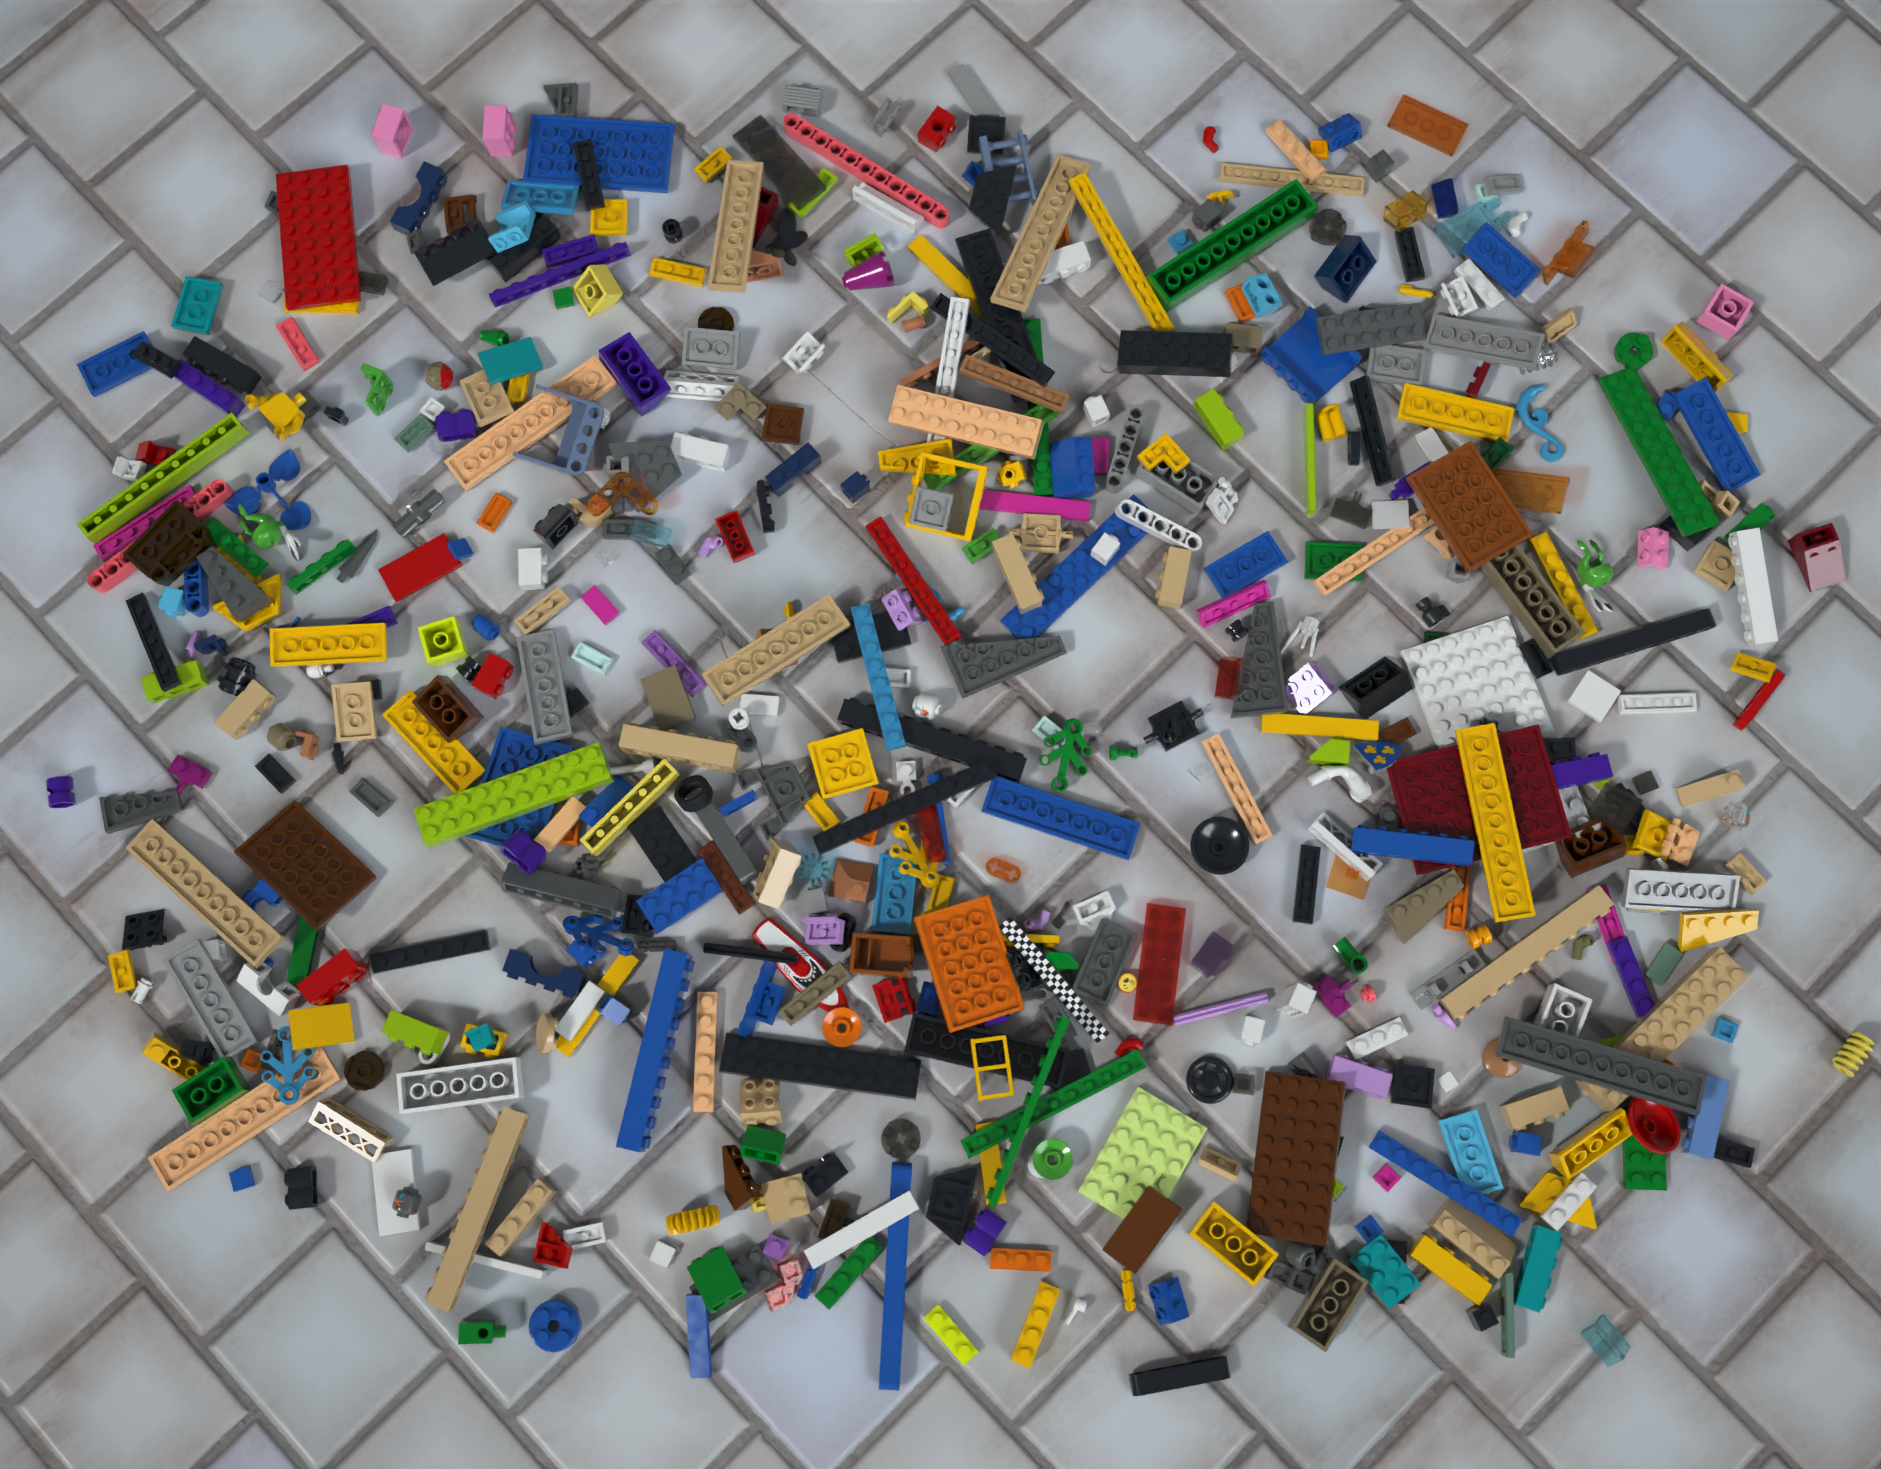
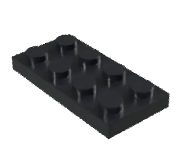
(890, 638)
(662, 843)

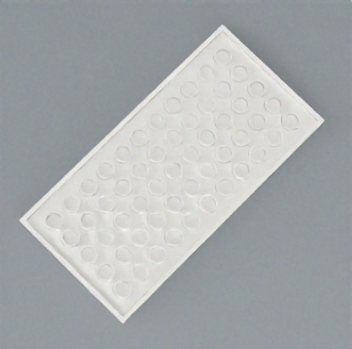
(1480, 676)

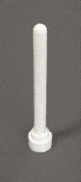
(646, 766)

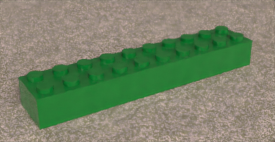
(1232, 245)

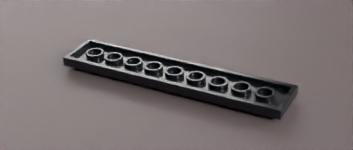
(984, 270)
(820, 1066)

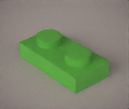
(980, 546)

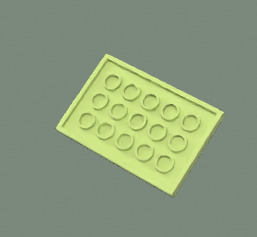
(1144, 1149)

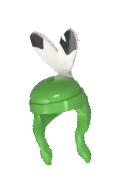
(269, 531)
(1594, 575)

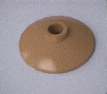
(1495, 1064)

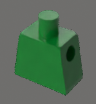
(470, 1332)

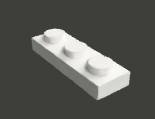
(1479, 285)
(1376, 1038)
(1568, 1201)

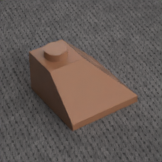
(851, 881)

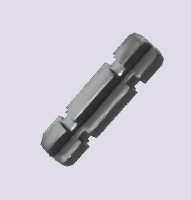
(657, 946)

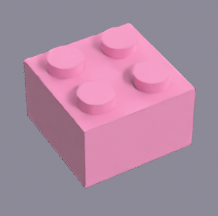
(392, 131)
(499, 131)
(1725, 311)

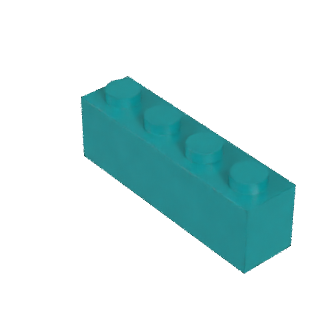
(1536, 1268)

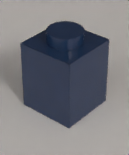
(855, 487)

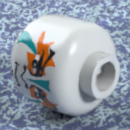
(926, 705)

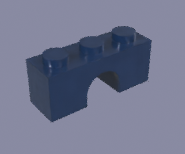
(801, 461)

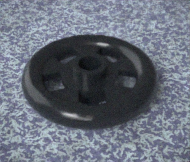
(1221, 1067)

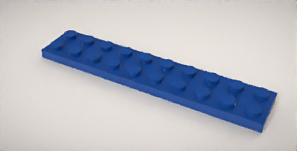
(1074, 577)

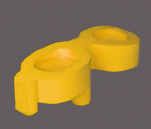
(1225, 194)
(788, 610)

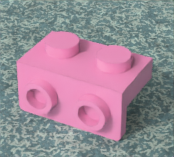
(1653, 548)

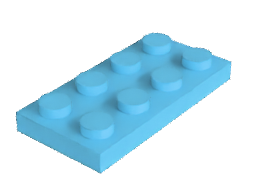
(1470, 1151)

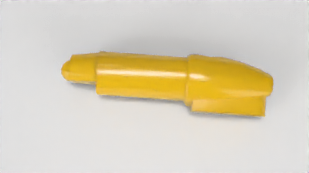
(1409, 291)

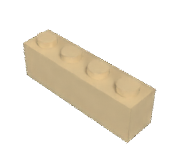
(1017, 574)
(521, 1217)

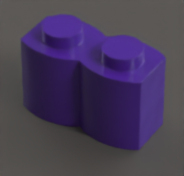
(456, 426)
(523, 851)
(985, 1231)

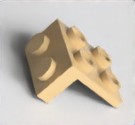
(760, 1102)

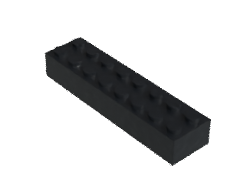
(932, 1040)

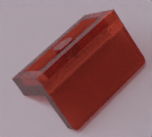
(1227, 679)

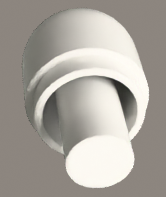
(318, 671)

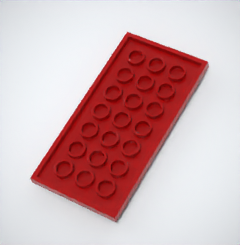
(318, 237)

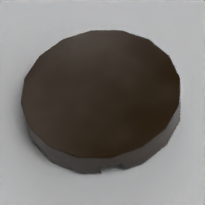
(716, 319)
(364, 1070)

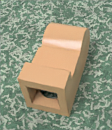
(1438, 541)

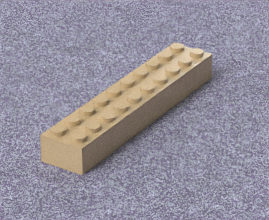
(1675, 1016)

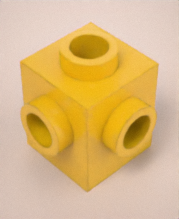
(1017, 471)

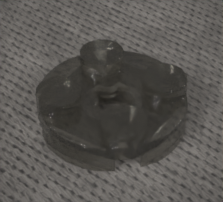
(1323, 236)
(895, 1148)

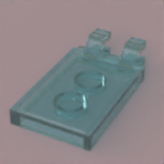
(1461, 227)

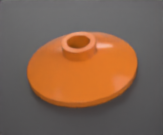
(831, 1027)

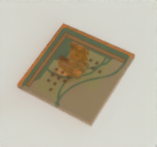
(1346, 880)

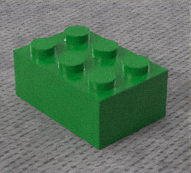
(211, 1090)

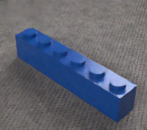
(1412, 846)

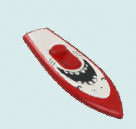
(807, 970)

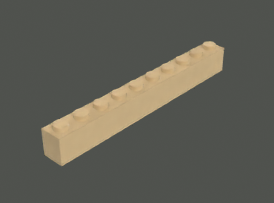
(1525, 952)
(477, 1210)

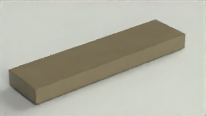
(815, 993)

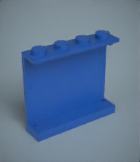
(1299, 360)

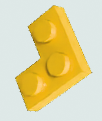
(1164, 450)

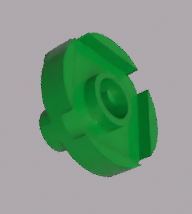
(1640, 343)

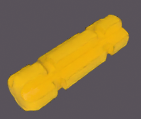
(1128, 1290)

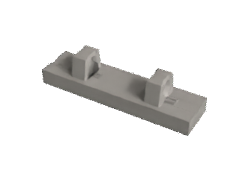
(1447, 979)

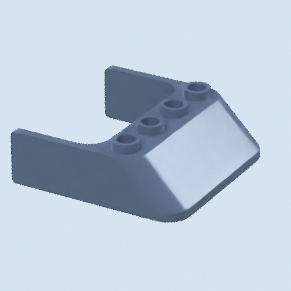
(577, 438)

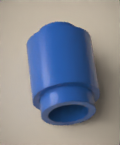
(485, 627)

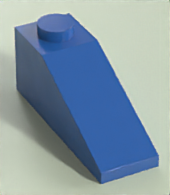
(605, 801)

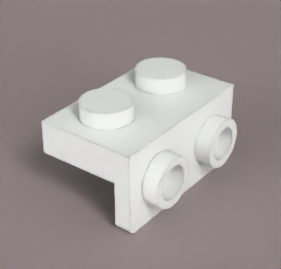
(1459, 297)
(803, 353)

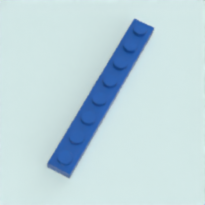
(1445, 1183)

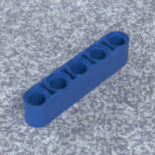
(201, 595)

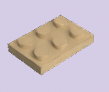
(486, 400)
(354, 711)

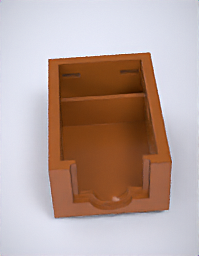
(882, 955)

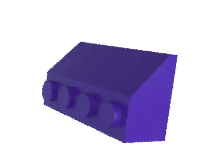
(634, 373)

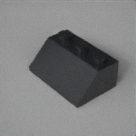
(1376, 687)

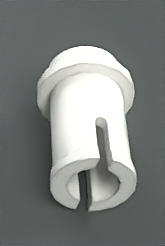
(141, 990)

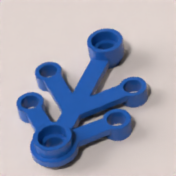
(575, 925)

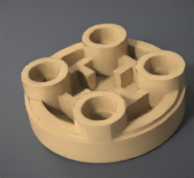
(545, 1033)

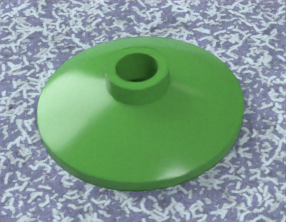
(1063, 1161)

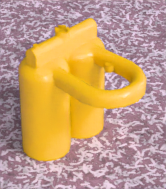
(1331, 423)

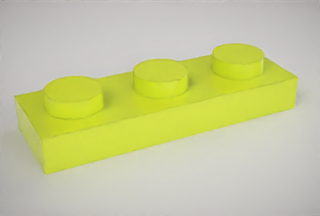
(951, 1334)

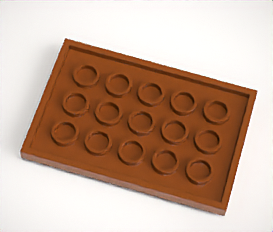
(1469, 506)

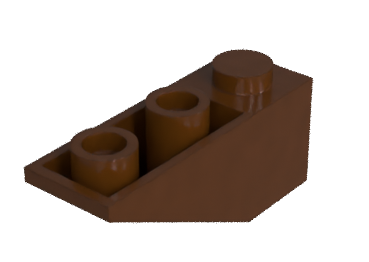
(739, 1184)

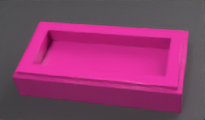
(1100, 450)
(600, 605)

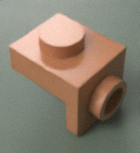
(310, 745)

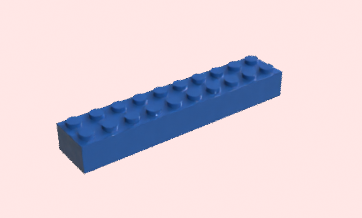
(654, 1051)

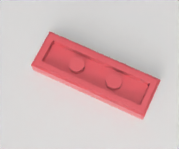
(298, 343)

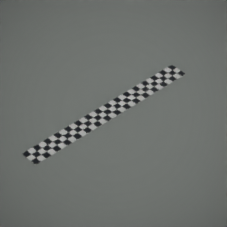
(1053, 980)

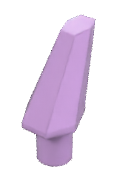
(190, 646)
(1442, 1015)

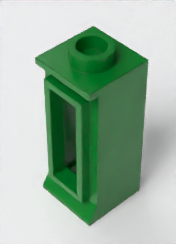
(1755, 519)

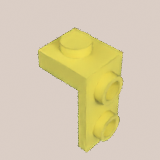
(918, 303)

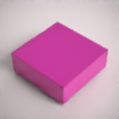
(1386, 1177)

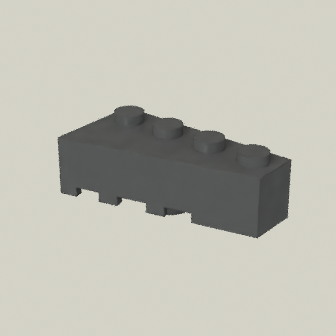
(236, 590)

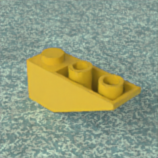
(167, 1055)

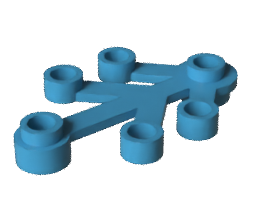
(287, 1069)

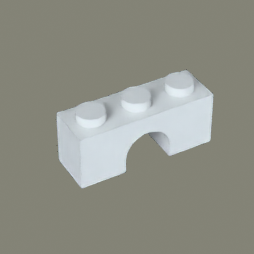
(257, 981)

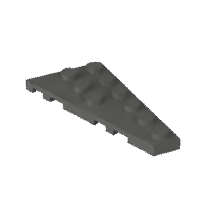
(989, 663)
(1261, 674)

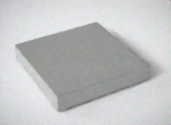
(931, 508)

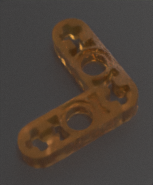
(624, 489)

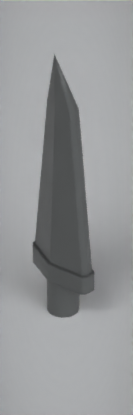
(352, 564)

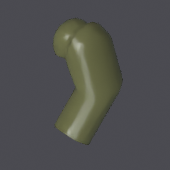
(1580, 944)

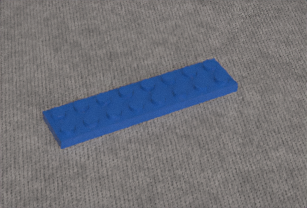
(1061, 818)

